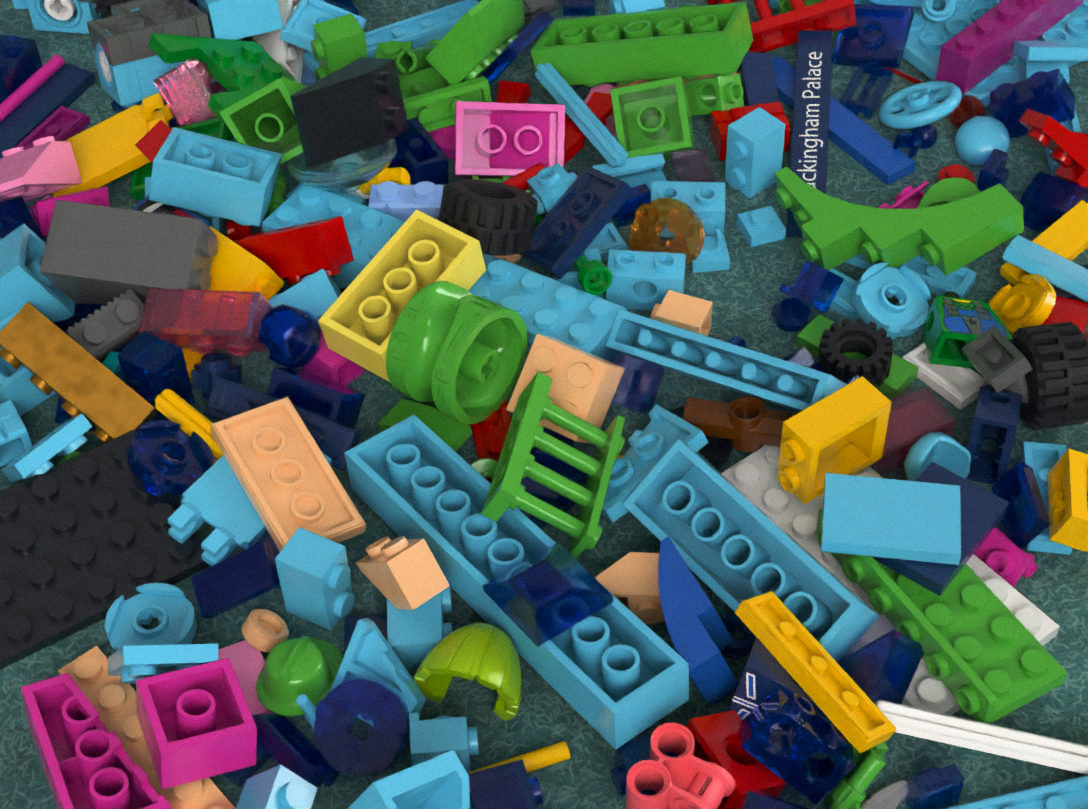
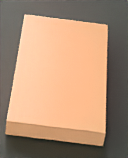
(286, 474)

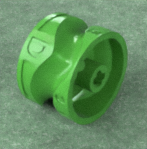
(456, 351)

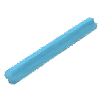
(581, 115)

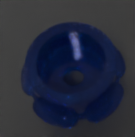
(790, 314)

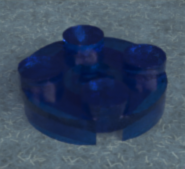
(158, 472)
(337, 715)

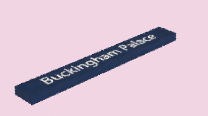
(811, 113)

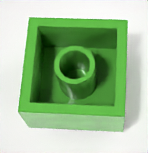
(653, 118)

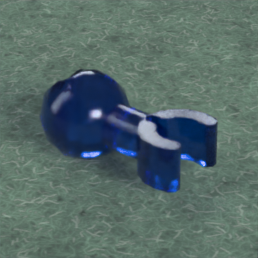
(919, 138)

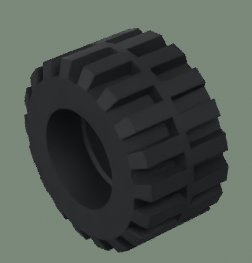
(491, 213)
(1058, 375)

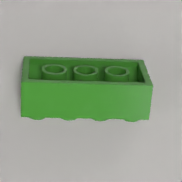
(477, 39)

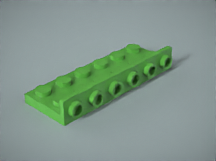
(964, 635)

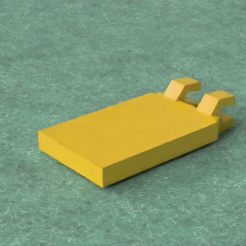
(109, 147)

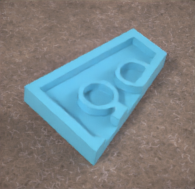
(645, 452)

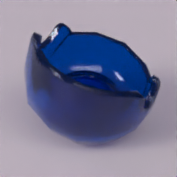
(290, 335)

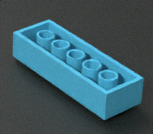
(743, 550)

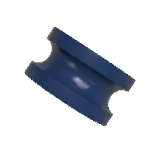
(741, 648)

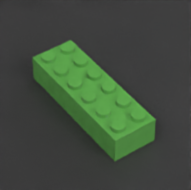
(647, 44)

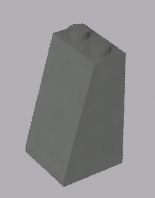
(106, 250)

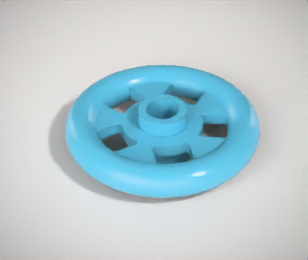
(920, 104)

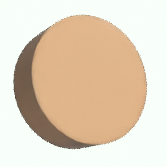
(264, 629)

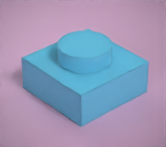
(761, 226)

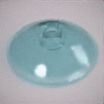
(346, 172)

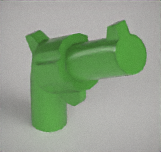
(851, 791)

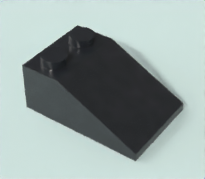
(350, 110)

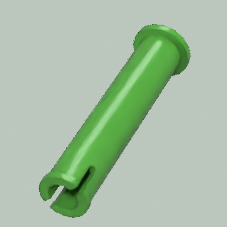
(415, 58)

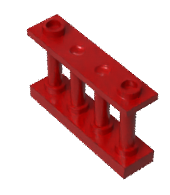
(782, 30)

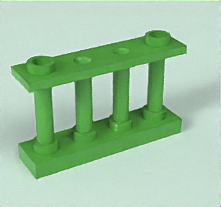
(433, 98)
(517, 463)

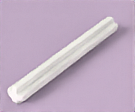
(986, 737)

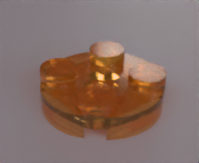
(678, 217)

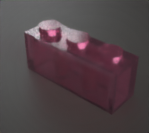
(206, 319)

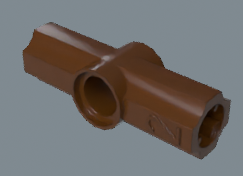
(742, 421)

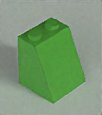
(267, 119)

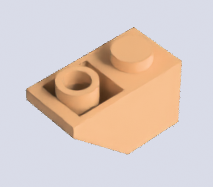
(403, 571)
(636, 585)

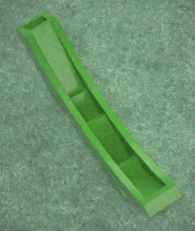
(943, 234)

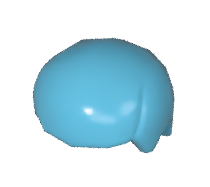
(979, 137)
(939, 449)

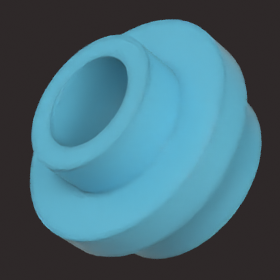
(938, 16)

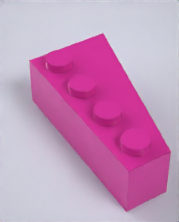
(80, 754)

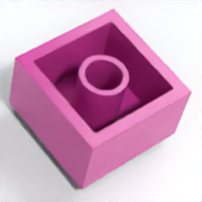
(196, 723)

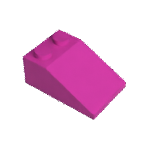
(506, 138)

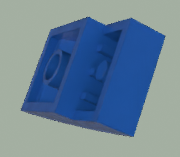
(694, 626)

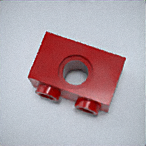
(719, 741)

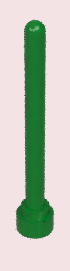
(592, 274)

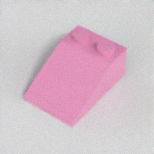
(38, 170)

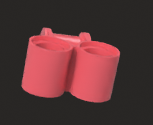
(678, 780)

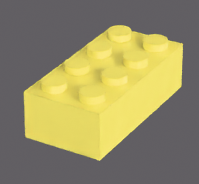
(414, 257)

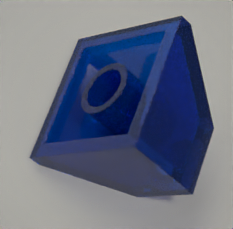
(547, 594)

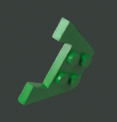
(235, 64)

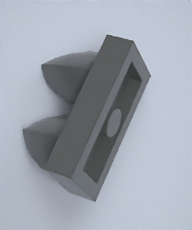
(999, 362)

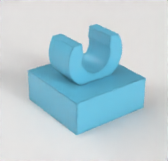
(713, 255)

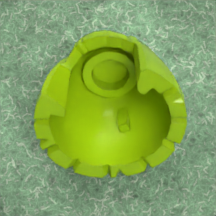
(473, 653)

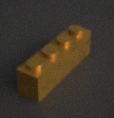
(73, 374)

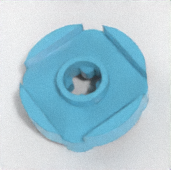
(904, 284)
(158, 601)

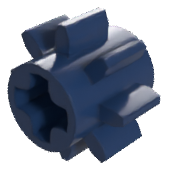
(211, 366)

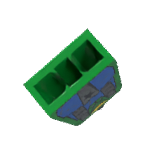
(955, 323)

